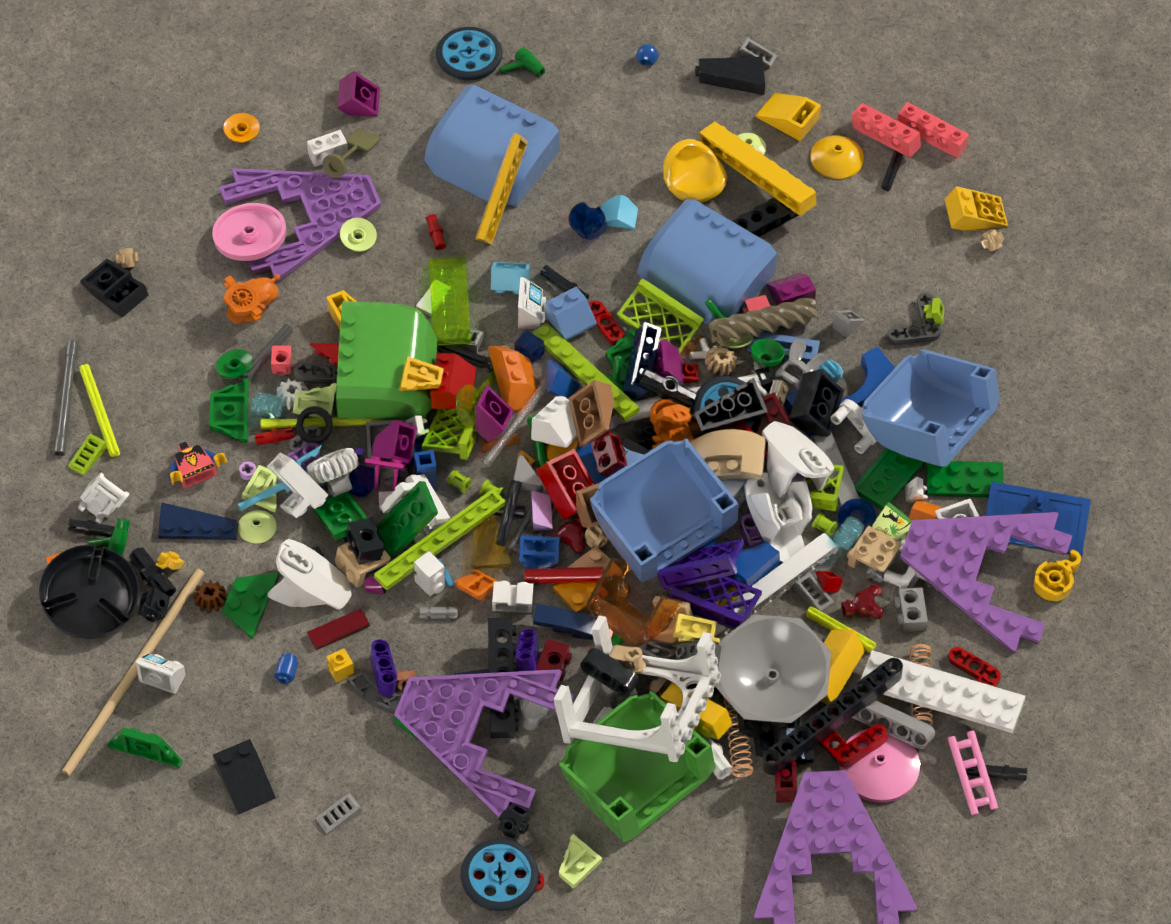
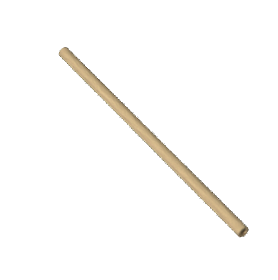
(131, 674)

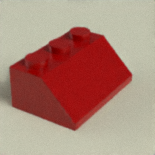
(455, 375)
(562, 479)

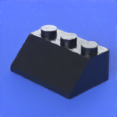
(816, 402)

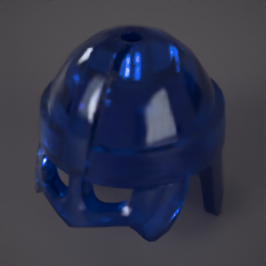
(585, 219)

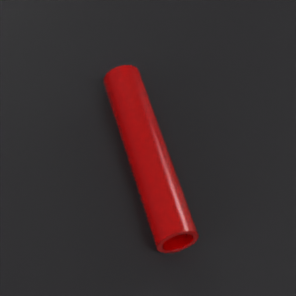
(563, 575)

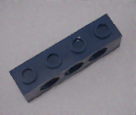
(641, 357)

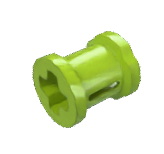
(459, 481)
(487, 486)
(824, 524)

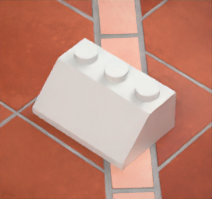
(554, 424)

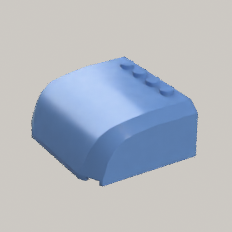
(474, 139)
(705, 258)
(931, 406)
(663, 508)

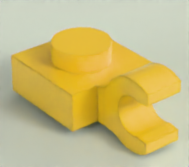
(169, 560)

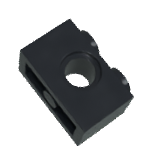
(364, 541)

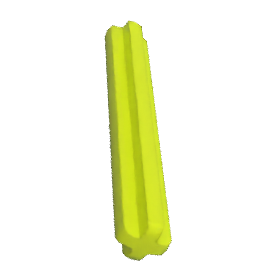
(833, 624)

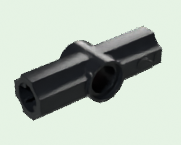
(667, 388)
(150, 572)

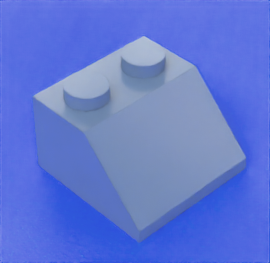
(570, 313)

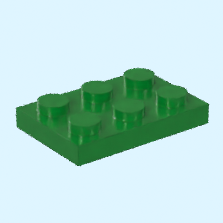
(337, 513)

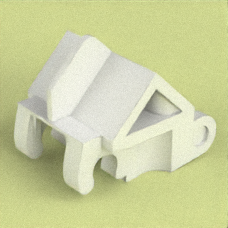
(99, 500)

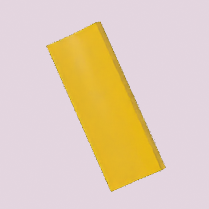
(502, 189)

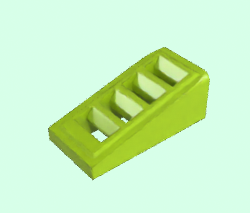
(93, 444)

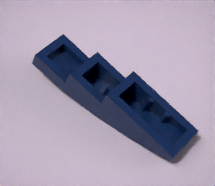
(565, 621)

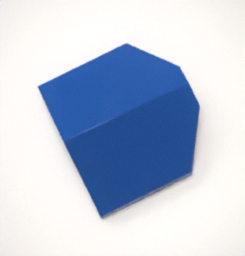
(560, 380)
(539, 551)

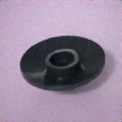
(644, 430)

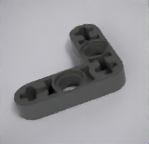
(923, 328)
(308, 368)

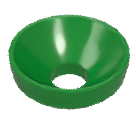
(767, 349)

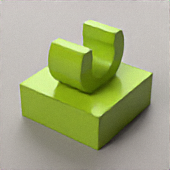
(935, 311)

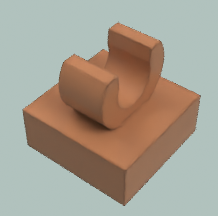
(404, 675)

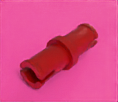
(435, 232)
(274, 436)

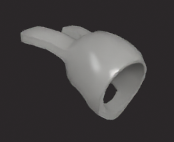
(794, 368)

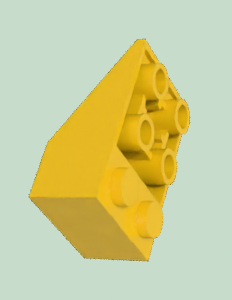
(790, 114)
(974, 210)

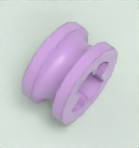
(243, 473)

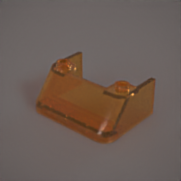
(623, 619)

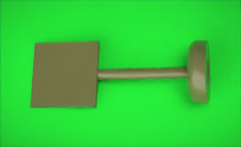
(335, 165)

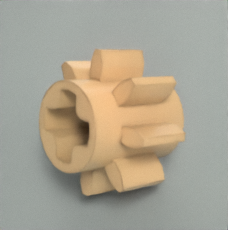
(992, 240)
(126, 257)
(595, 537)

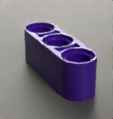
(527, 650)
(383, 667)

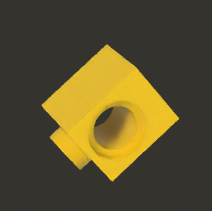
(340, 665)

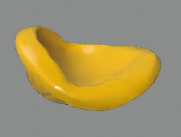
(693, 171)

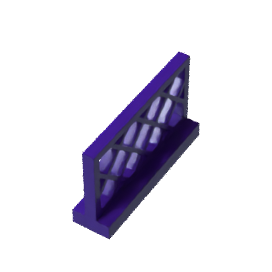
(702, 565)
(708, 607)

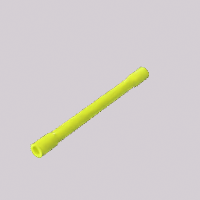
(275, 423)

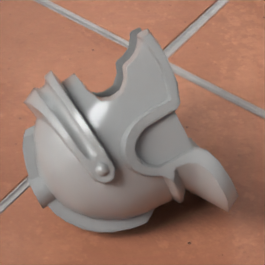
(531, 714)

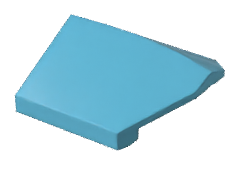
(620, 212)

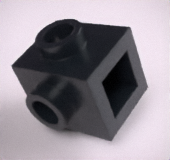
(153, 605)
(514, 821)

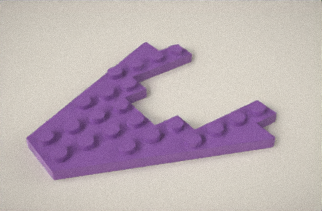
(325, 200)
(950, 555)
(446, 713)
(831, 820)

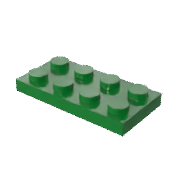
(887, 478)
(963, 478)
(407, 519)

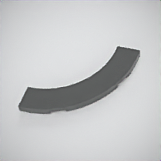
(367, 690)

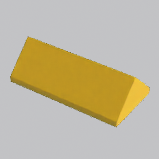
(845, 654)

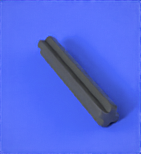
(266, 352)

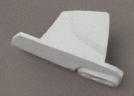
(793, 453)
(779, 518)
(308, 578)

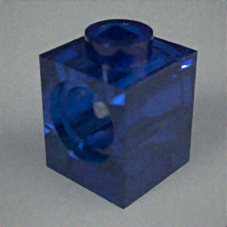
(530, 346)
(362, 480)

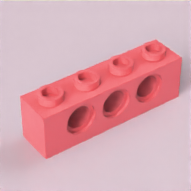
(886, 130)
(934, 130)

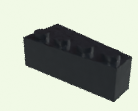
(729, 411)

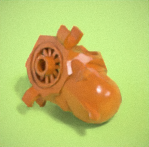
(249, 298)
(670, 422)

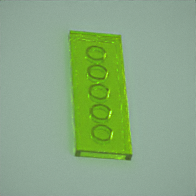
(449, 300)

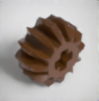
(209, 596)

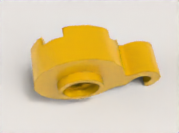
(1059, 571)

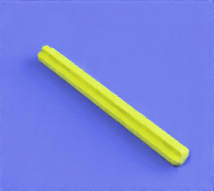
(99, 410)

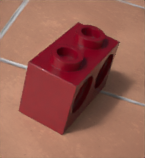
(608, 454)

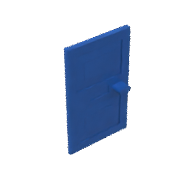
(1072, 510)

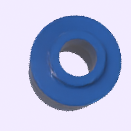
(286, 668)

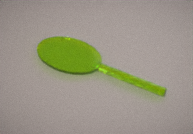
(467, 399)

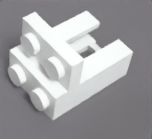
(304, 488)
(401, 491)

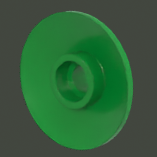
(234, 363)

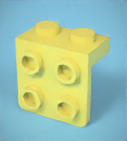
(691, 628)

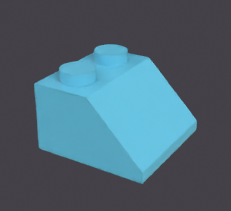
(507, 276)

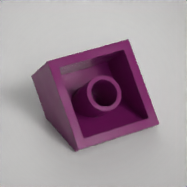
(358, 96)
(792, 288)
(668, 361)
(491, 414)
(395, 442)

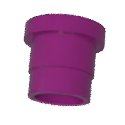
(373, 586)

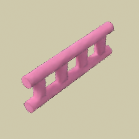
(982, 780)

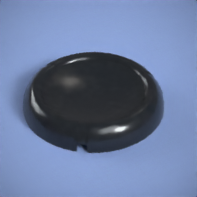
(89, 591)

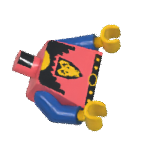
(194, 465)

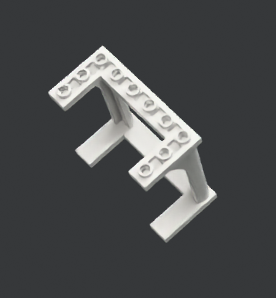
(675, 727)

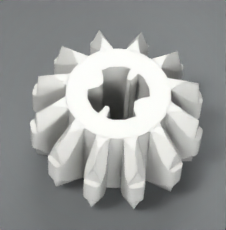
(288, 391)

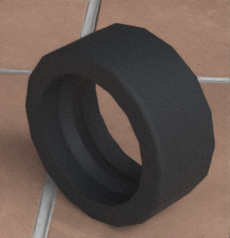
(309, 411)

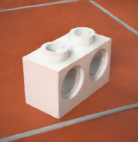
(328, 144)

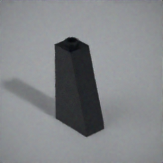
(733, 73)

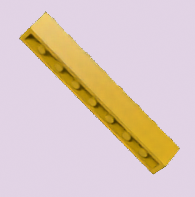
(758, 168)

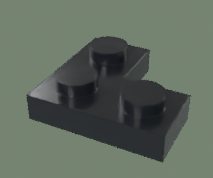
(761, 732)

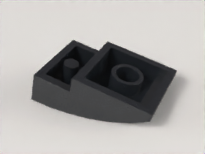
(115, 287)

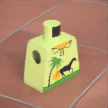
(893, 523)

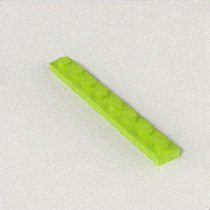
(583, 369)
(440, 538)

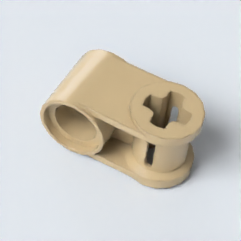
(628, 657)

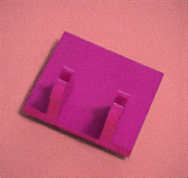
(379, 463)

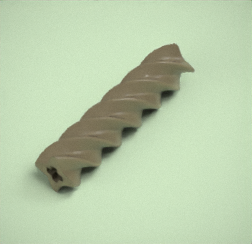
(767, 318)

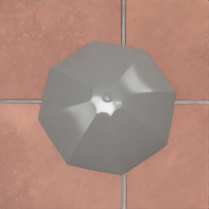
(773, 668)

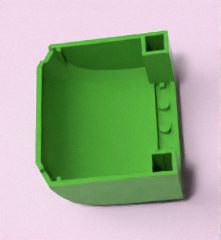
(372, 360)
(632, 785)

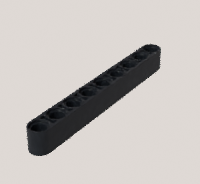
(829, 724)

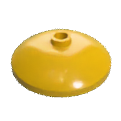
(837, 157)

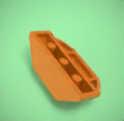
(513, 376)

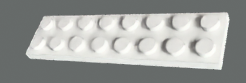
(952, 694)

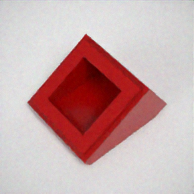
(829, 581)

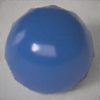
(647, 54)

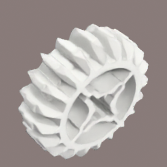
(333, 465)

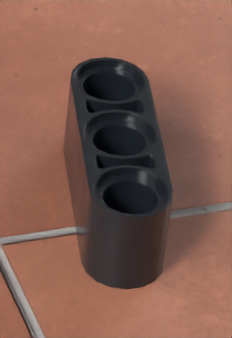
(609, 672)

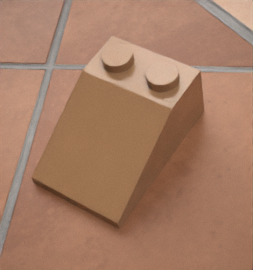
(592, 411)

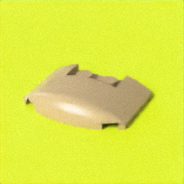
(732, 453)

